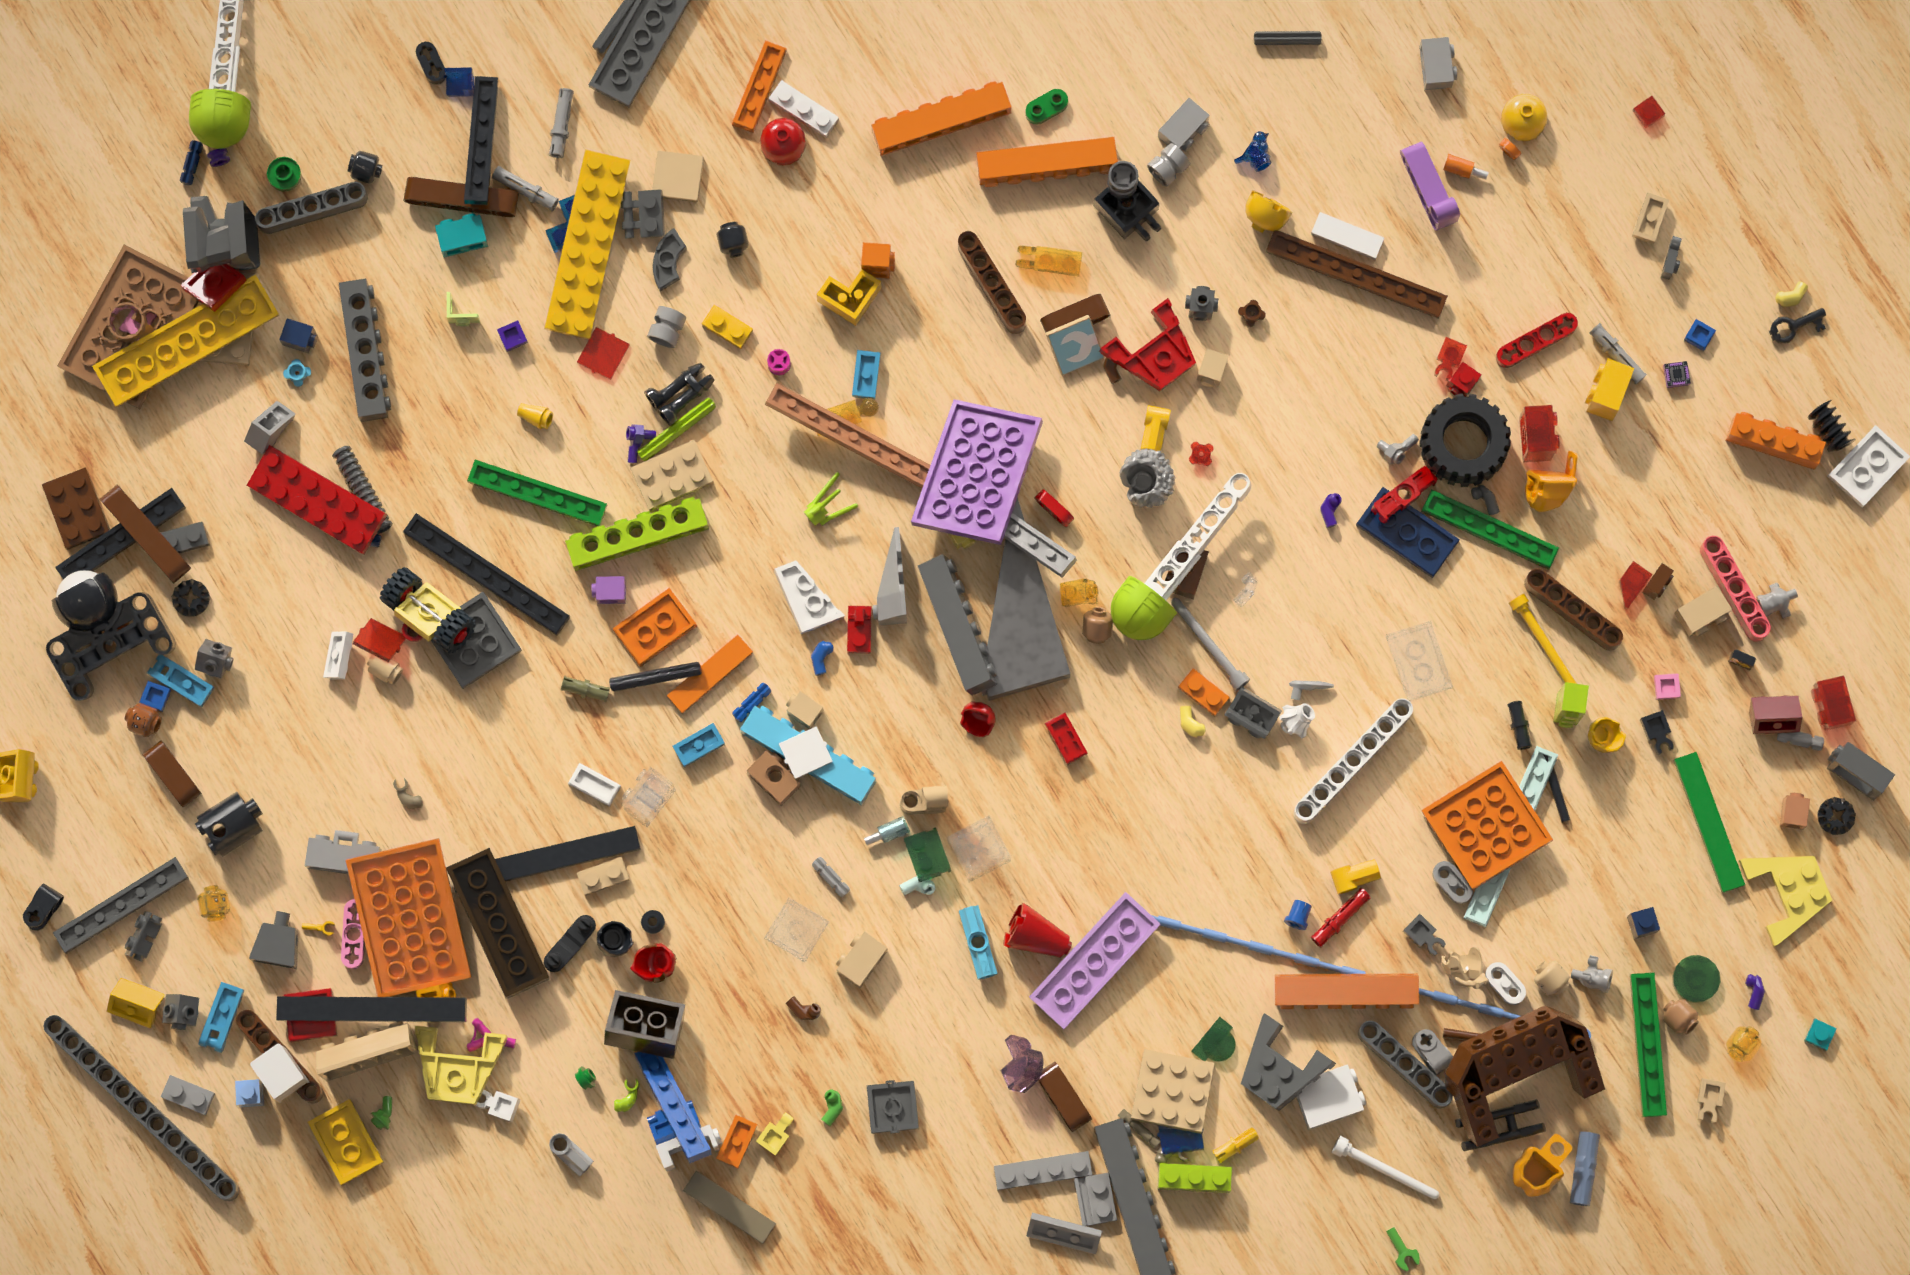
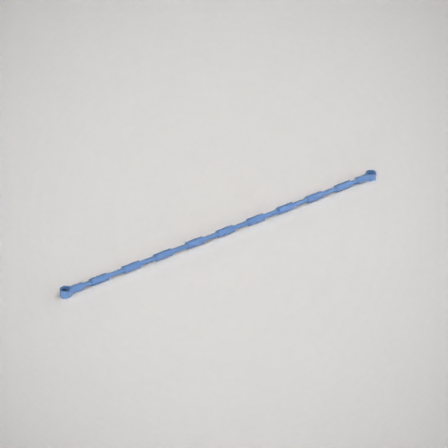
(1314, 962)

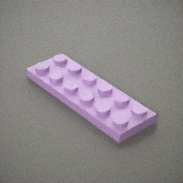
(1094, 960)

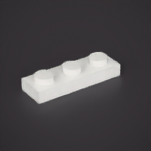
(803, 109)

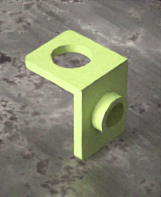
(459, 319)

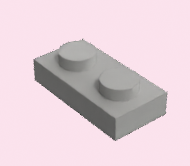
(187, 1095)

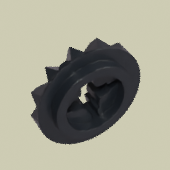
(198, 605)
(1835, 826)

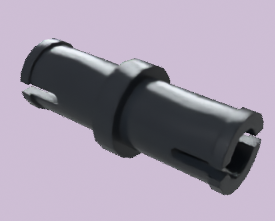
(1519, 725)

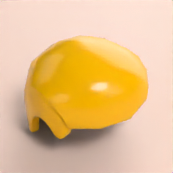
(1606, 735)

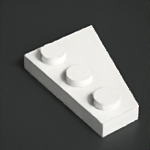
(806, 601)

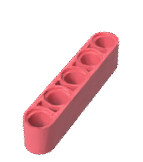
(1735, 577)

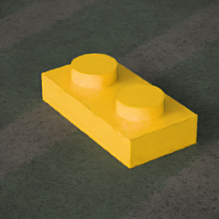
(727, 327)

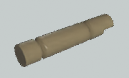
(1139, 1128)

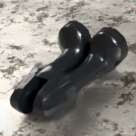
(670, 411)

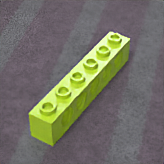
(627, 545)

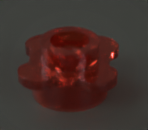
(1204, 460)

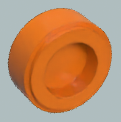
(1509, 149)

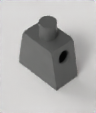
(276, 943)

